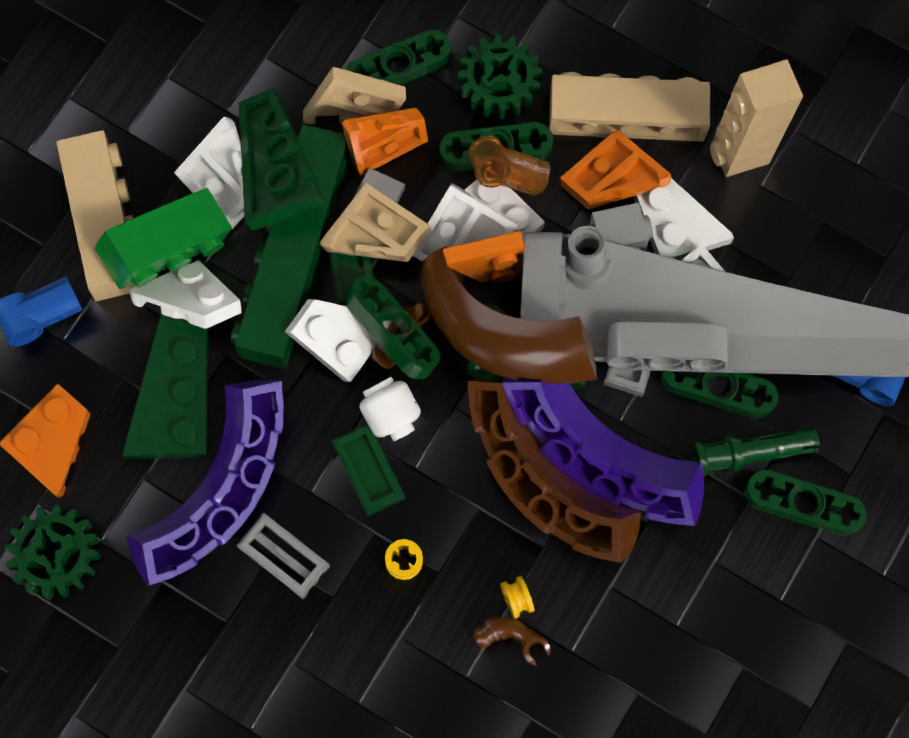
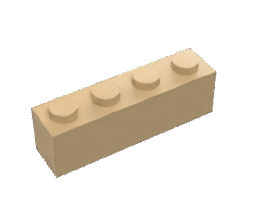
(633, 106)
(756, 118)
(95, 202)

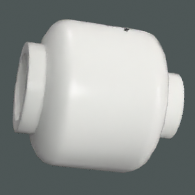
(390, 409)

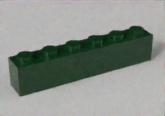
(290, 258)

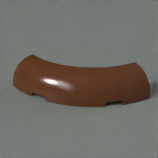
(501, 343)
(541, 489)

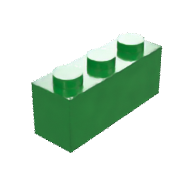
(163, 239)

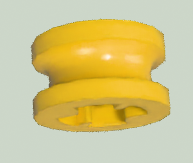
(414, 552)
(517, 597)

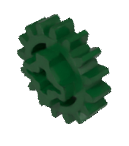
(497, 60)
(70, 547)

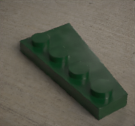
(273, 164)
(173, 395)

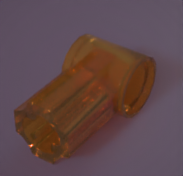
(508, 168)

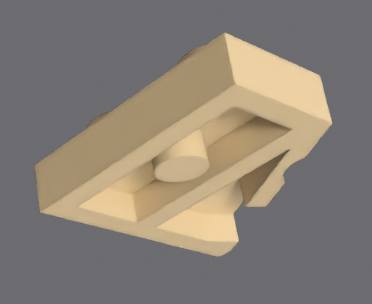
(353, 96)
(376, 228)

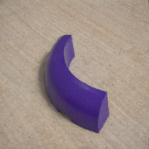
(601, 459)
(227, 491)

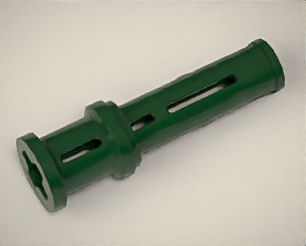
(735, 452)

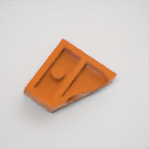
(383, 137)
(613, 172)
(489, 258)
(49, 438)

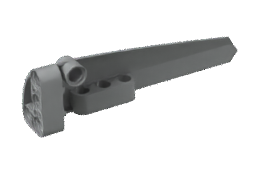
(695, 318)

